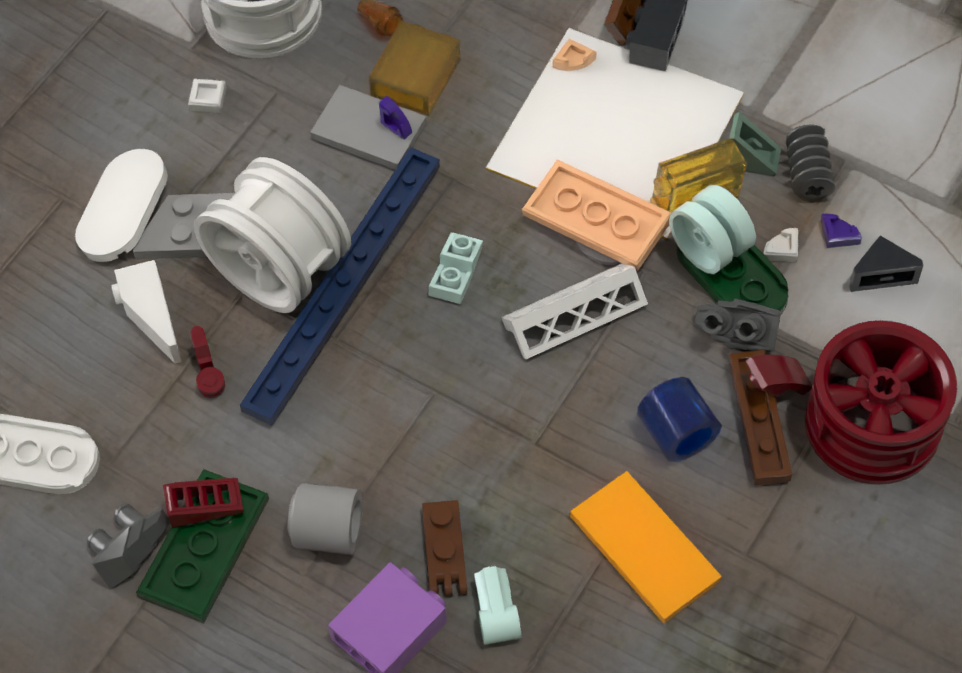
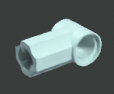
(498, 615)

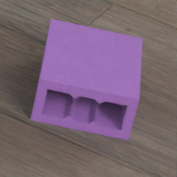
(388, 621)

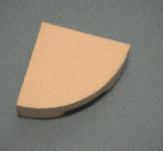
(573, 56)

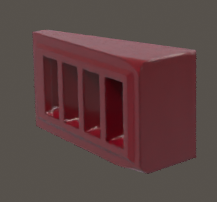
(192, 514)

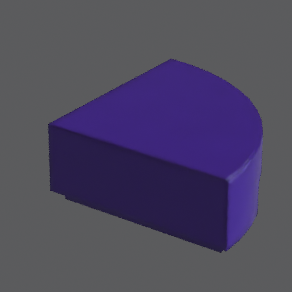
(394, 118)
(838, 232)

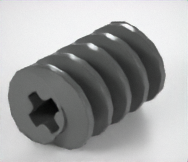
(810, 162)

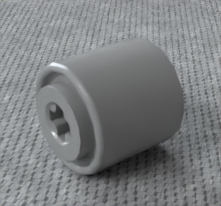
(325, 518)

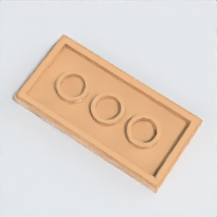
(597, 214)

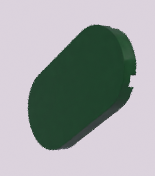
(745, 278)

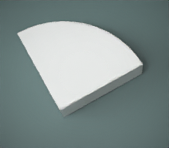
(783, 246)

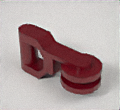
(209, 379)

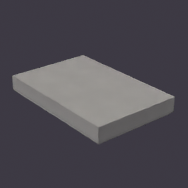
(354, 126)

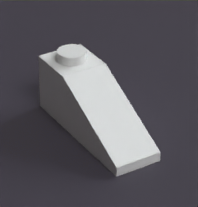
(145, 304)

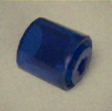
(678, 419)

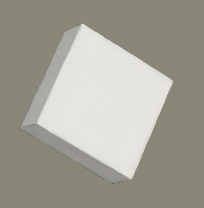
(207, 96)

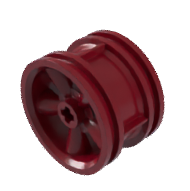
(889, 363)

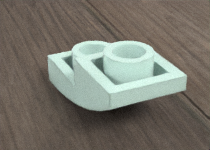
(456, 268)

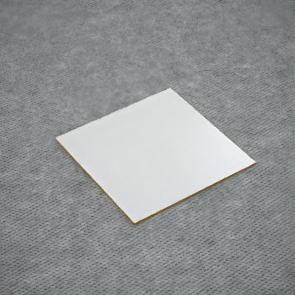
(612, 120)

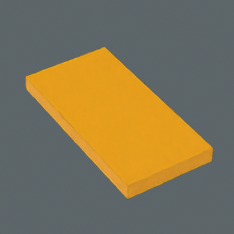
(645, 547)

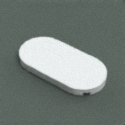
(121, 205)
(45, 455)

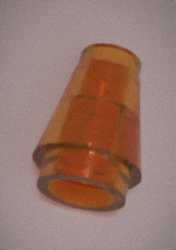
(380, 16)

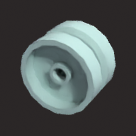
(712, 229)

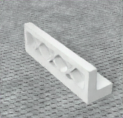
(569, 298)

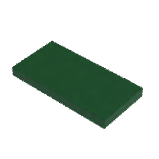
(201, 556)

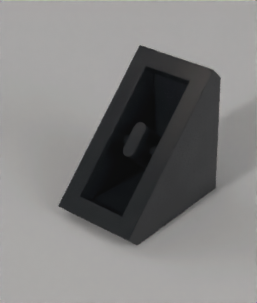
(885, 267)

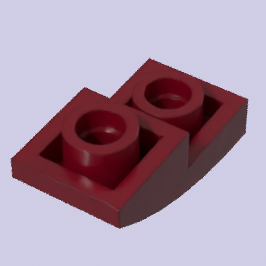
(778, 374)

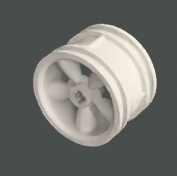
(262, 26)
(273, 234)

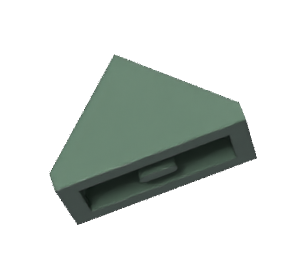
(755, 146)

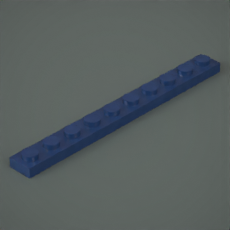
(339, 287)

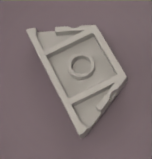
(172, 227)

